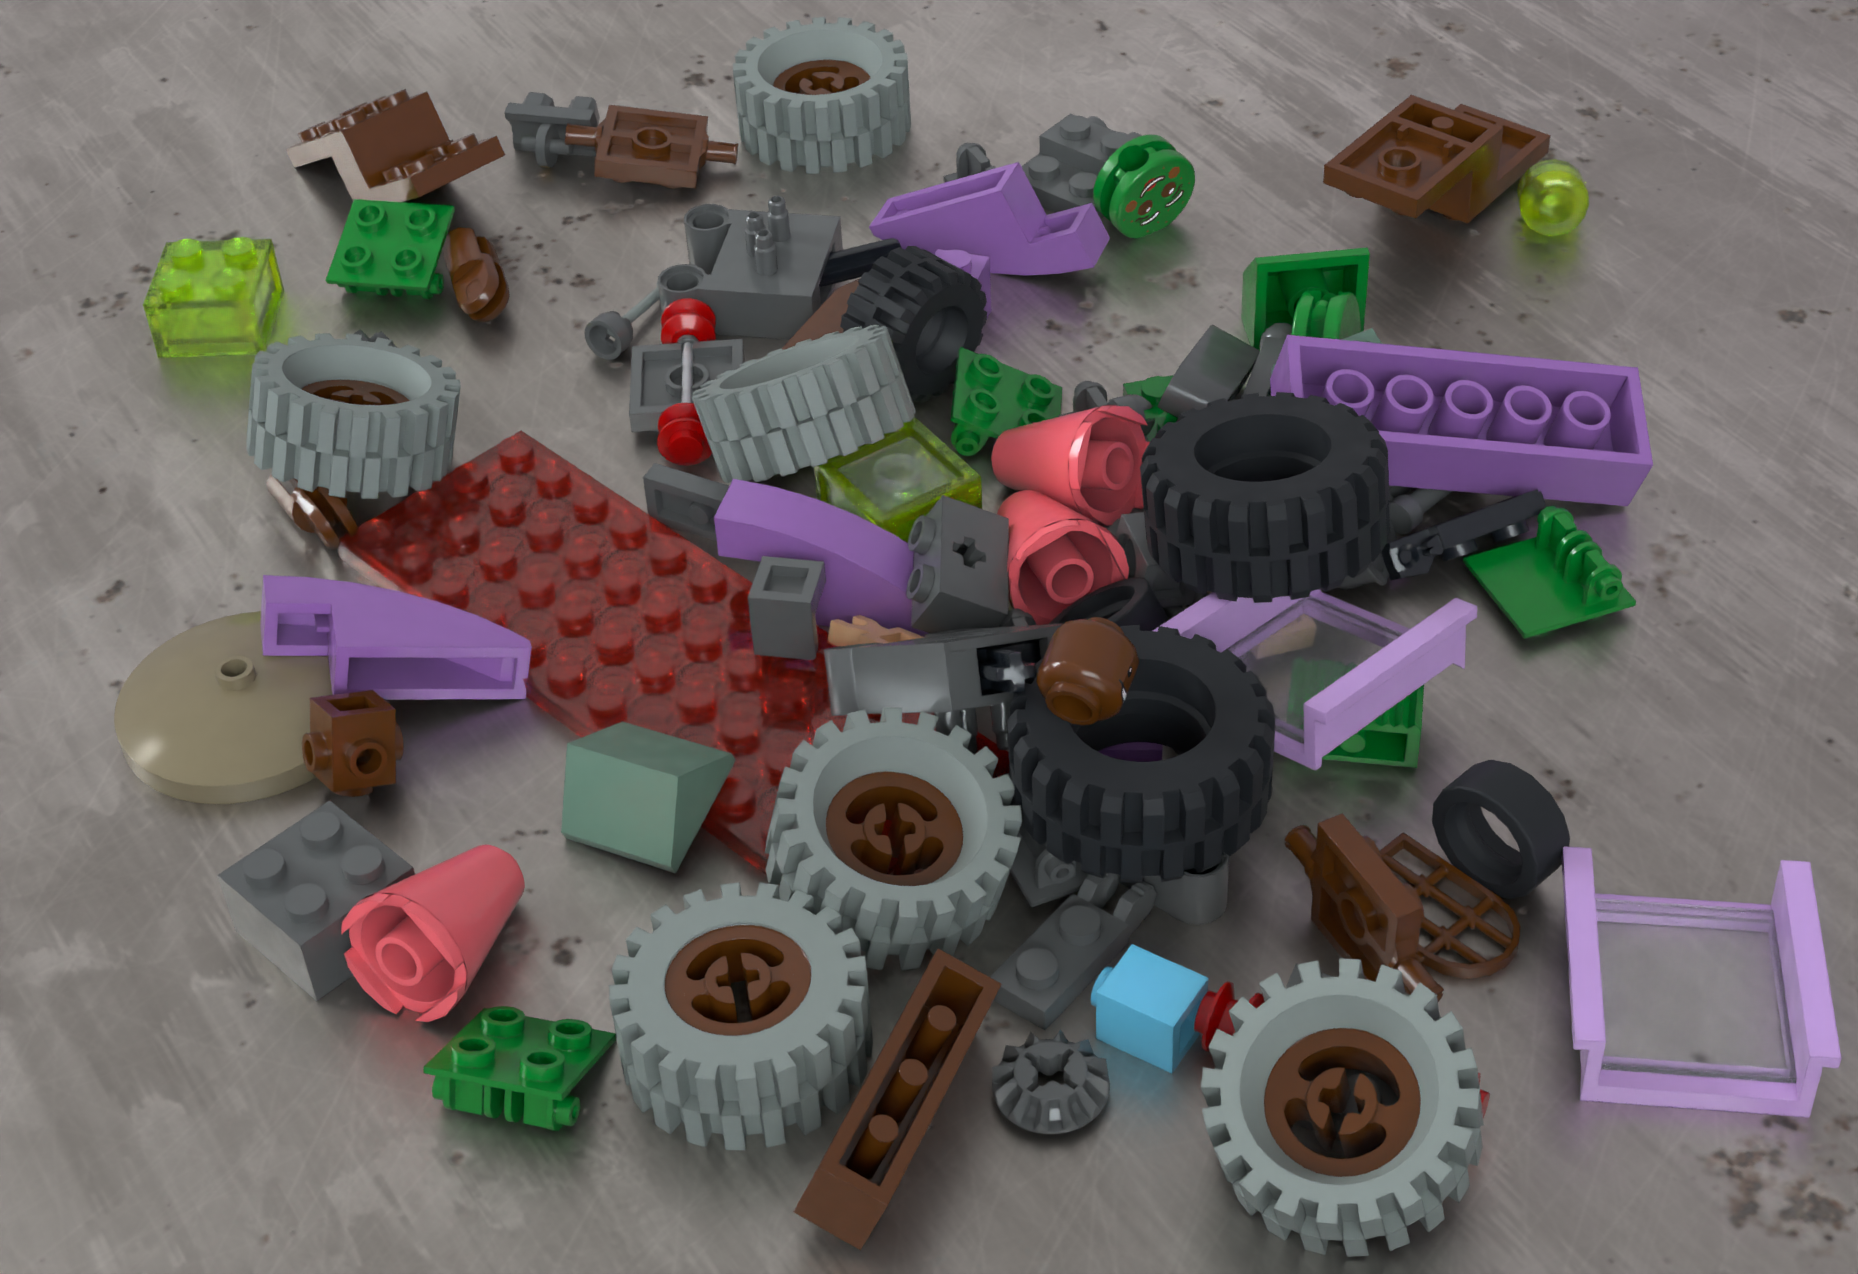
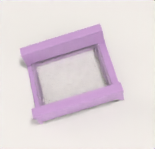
(1327, 660)
(1699, 996)

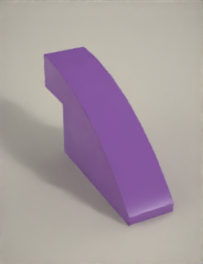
(995, 218)
(863, 563)
(392, 641)

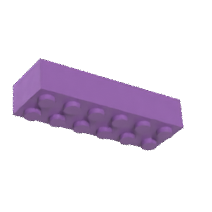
(1484, 417)

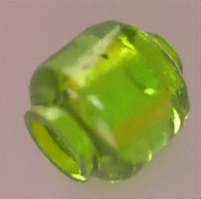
(1552, 197)

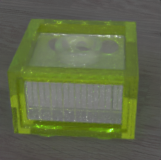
(214, 297)
(897, 479)

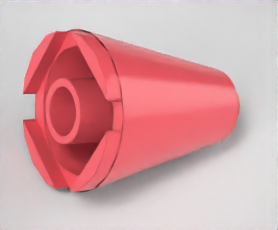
(1078, 460)
(1056, 555)
(432, 931)

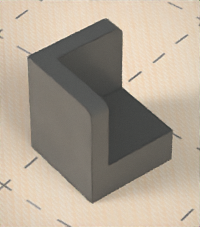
(785, 607)

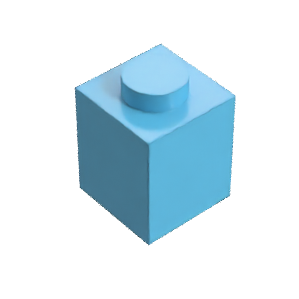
(1148, 1007)

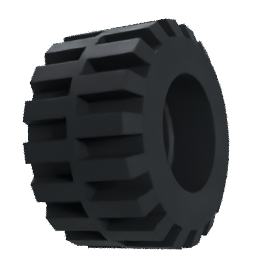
(927, 311)

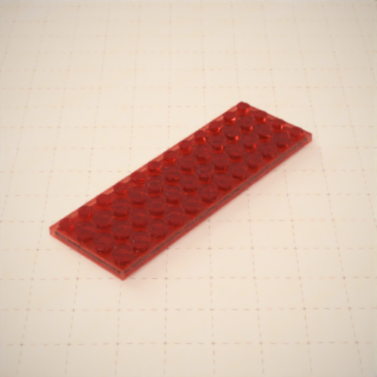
(616, 618)

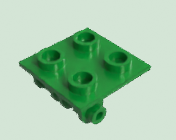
(391, 248)
(996, 398)
(1551, 577)
(517, 1066)

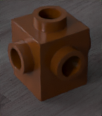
(352, 742)

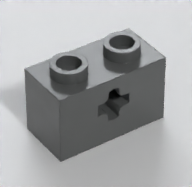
(958, 568)

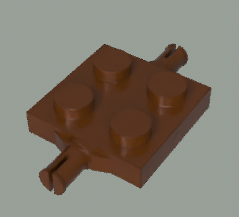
(651, 146)
(1361, 901)

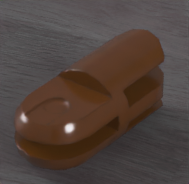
(475, 274)
(314, 511)

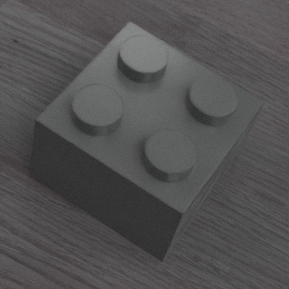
(301, 887)

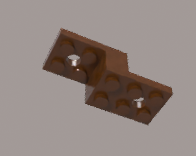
(393, 148)
(1436, 159)

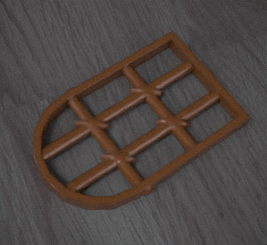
(1469, 916)

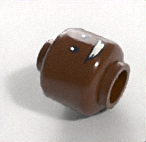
(1087, 670)

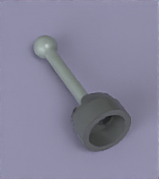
(612, 324)

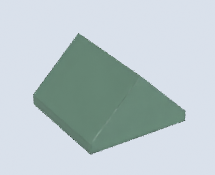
(640, 792)

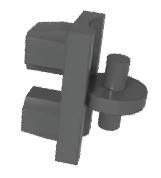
(542, 126)

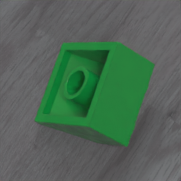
(1277, 282)

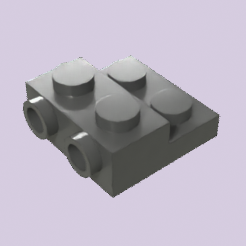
(1071, 161)

